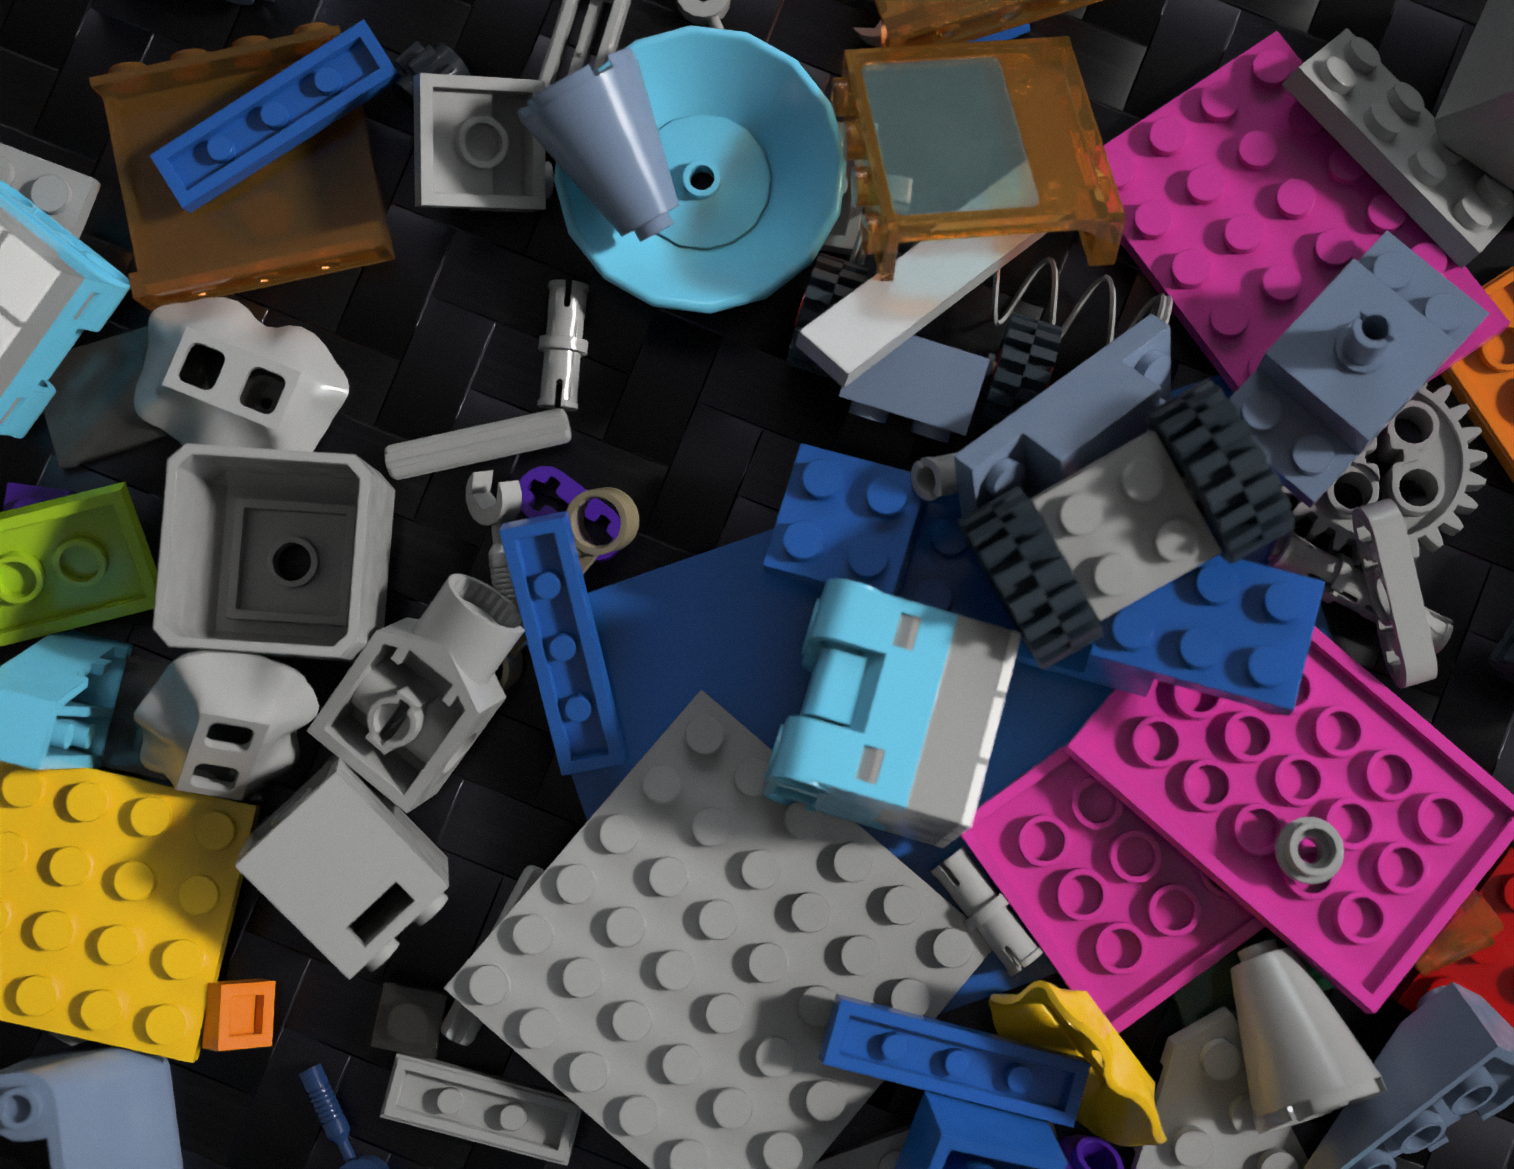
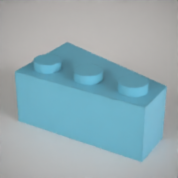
(60, 700)

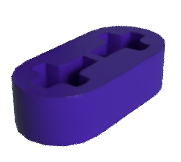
(567, 492)

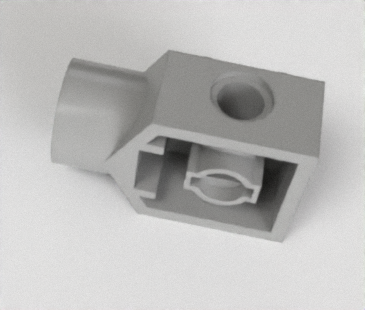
(422, 692)

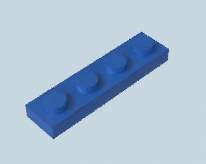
(275, 117)
(563, 642)
(954, 1060)

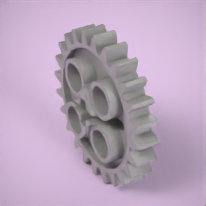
(1436, 463)

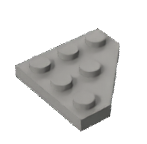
(1208, 1106)

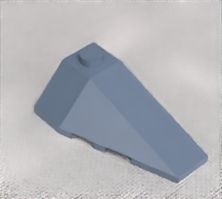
(1436, 1070)

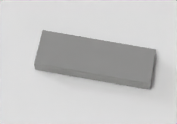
(482, 1108)

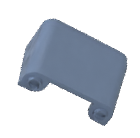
(94, 1107)

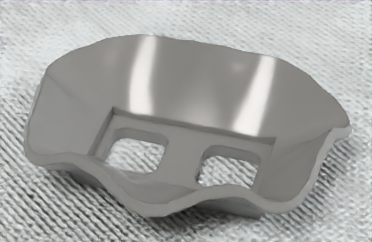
(215, 416)
(228, 690)

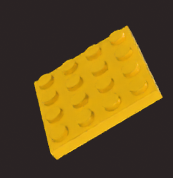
(115, 905)

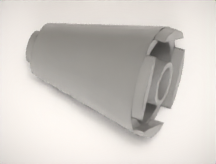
(1294, 1042)

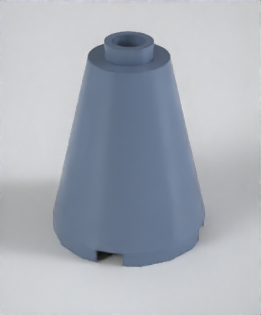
(608, 143)

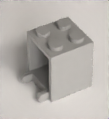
(334, 855)

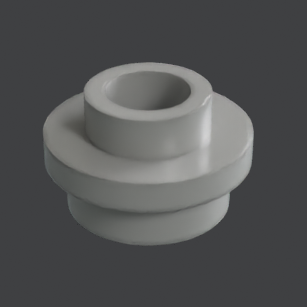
(1326, 840)

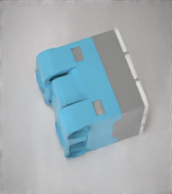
(47, 299)
(893, 714)

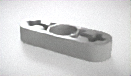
(1394, 593)

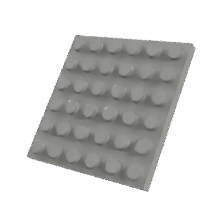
(696, 951)

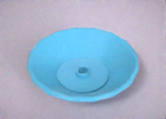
(775, 162)

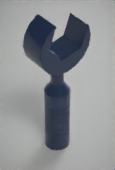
(333, 1120)

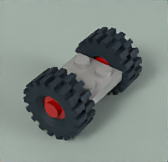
(1129, 522)

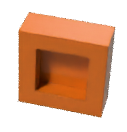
(239, 1014)

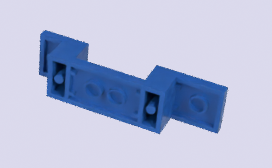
(1213, 630)

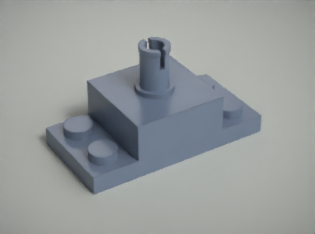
(1353, 364)
(1072, 420)

